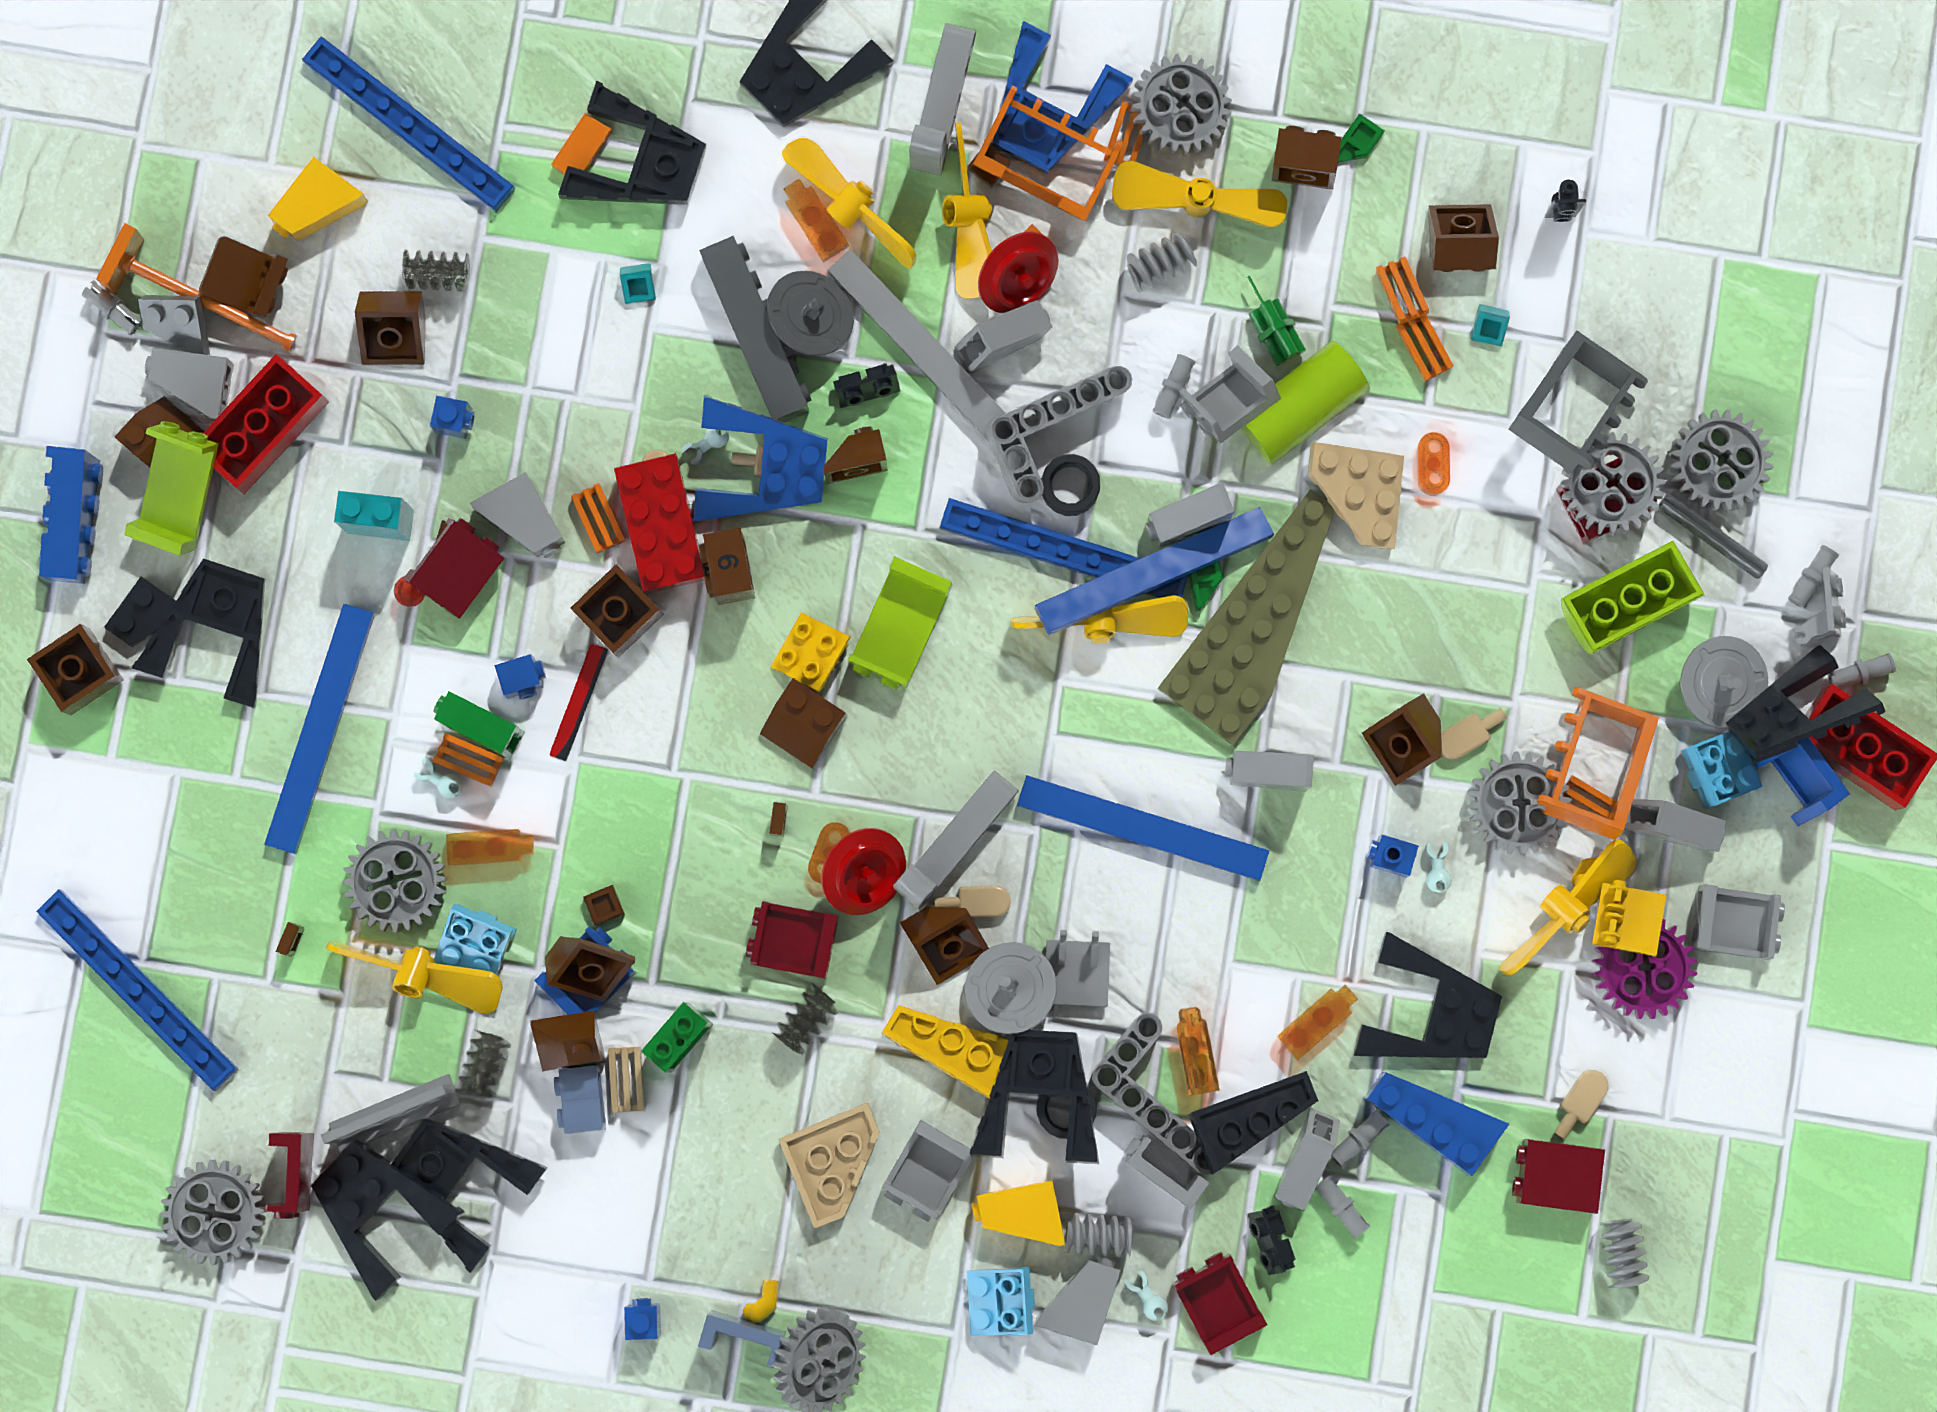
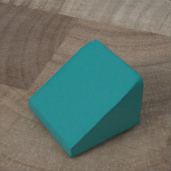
(637, 283)
(1490, 325)

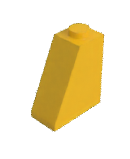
(314, 202)
(1022, 1211)

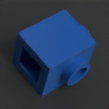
(452, 417)
(520, 677)
(1392, 855)
(642, 1320)

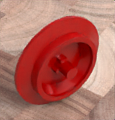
(1018, 271)
(862, 871)

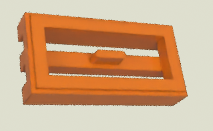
(1123, 109)
(1393, 268)
(1437, 369)
(587, 494)
(443, 749)
(1591, 791)

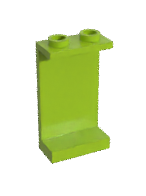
(175, 489)
(900, 624)

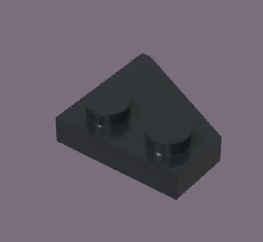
(140, 613)

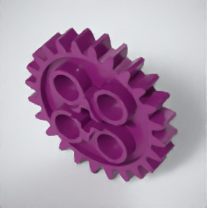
(1672, 963)

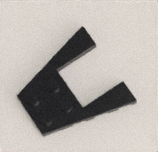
(788, 83)
(663, 166)
(223, 601)
(1775, 724)
(1459, 1018)
(1040, 1066)
(441, 1157)
(355, 1189)

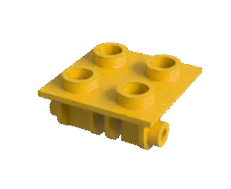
(810, 652)
(1629, 918)

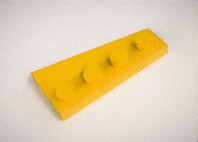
(949, 1046)

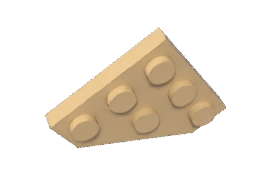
(1361, 489)
(830, 1161)

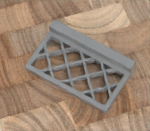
(393, 1113)

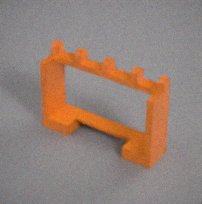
(1030, 186)
(1646, 727)

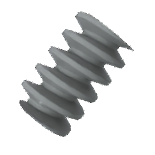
(1160, 260)
(1099, 1235)
(1625, 1253)

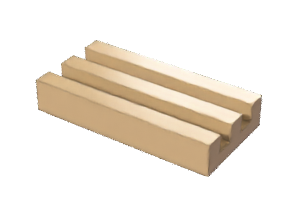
(624, 1051)

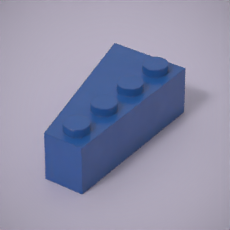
(69, 514)
(1444, 1125)

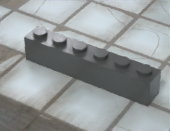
(750, 322)

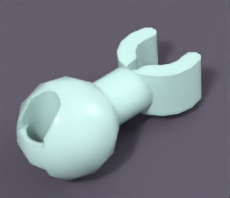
(711, 439)
(445, 783)
(1438, 874)
(1151, 1301)

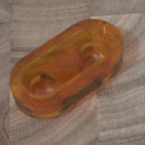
(1431, 462)
(823, 847)

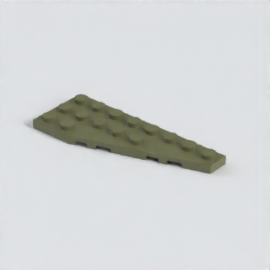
(1241, 649)

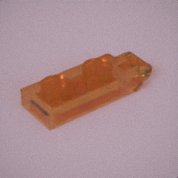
(814, 220)
(488, 847)
(1317, 1021)
(1196, 1052)

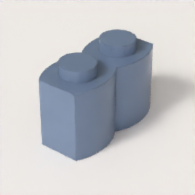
(581, 1099)

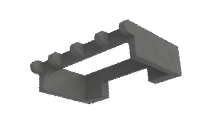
(1602, 364)

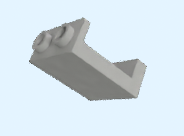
(1231, 397)
(1737, 922)
(927, 1171)
(1187, 1196)

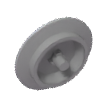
(1722, 679)
(1010, 988)

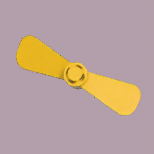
(1148, 188)
(850, 199)
(970, 216)
(1151, 617)
(1571, 908)
(417, 970)

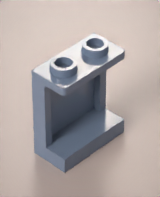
(741, 1328)

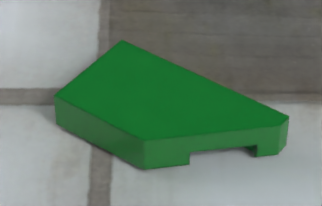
(1359, 139)
(1205, 583)

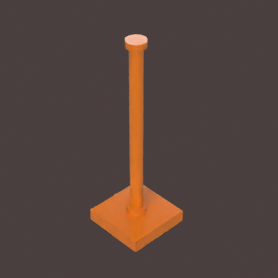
(123, 260)

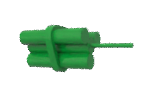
(1276, 329)

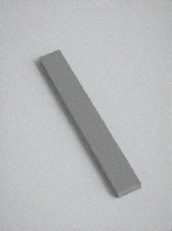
(917, 343)

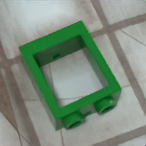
(478, 724)
(666, 1045)

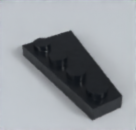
(1245, 1120)

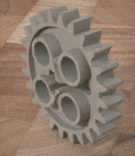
(1163, 125)
(1736, 438)
(1633, 464)
(1490, 804)
(402, 908)
(207, 1240)
(819, 1360)

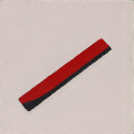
(578, 702)

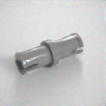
(112, 307)
(1174, 383)
(1812, 577)
(1862, 671)
(1359, 1139)
(1342, 1206)

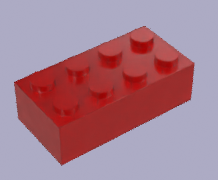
(263, 422)
(660, 523)
(1873, 753)

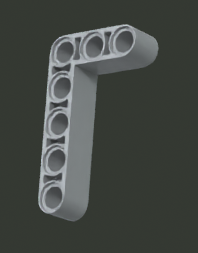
(933, 135)
(1045, 417)
(956, 840)
(1147, 1101)

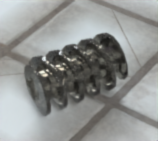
(435, 272)
(806, 1019)
(484, 1065)

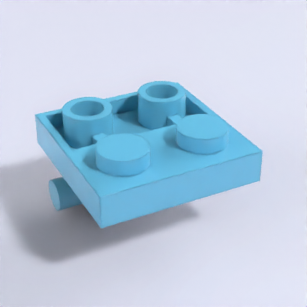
(1720, 769)
(473, 940)
(1000, 1301)

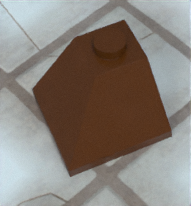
(134, 434)
(857, 456)
(1406, 739)
(944, 940)
(586, 967)
(568, 1041)

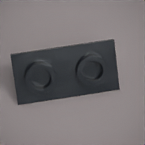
(1565, 202)
(853, 390)
(1274, 1254)

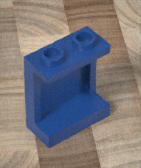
(1809, 779)
(575, 1003)

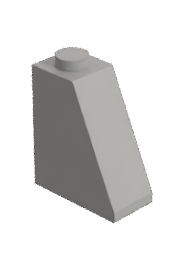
(1003, 336)
(192, 378)
(521, 515)
(1190, 515)
(1270, 770)
(1675, 824)
(1307, 1159)
(1083, 1302)

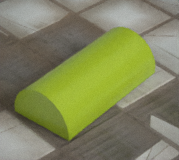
(1308, 401)
(1630, 598)

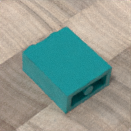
(374, 515)

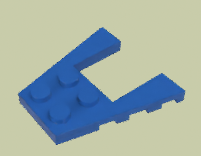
(1032, 139)
(789, 470)

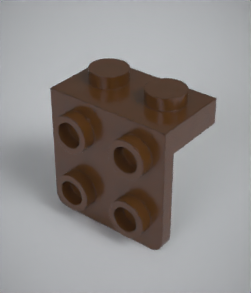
(243, 277)

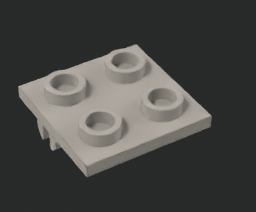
(1829, 620)
(1080, 970)

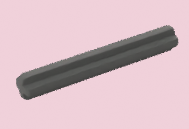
(1713, 536)

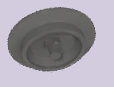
(810, 313)

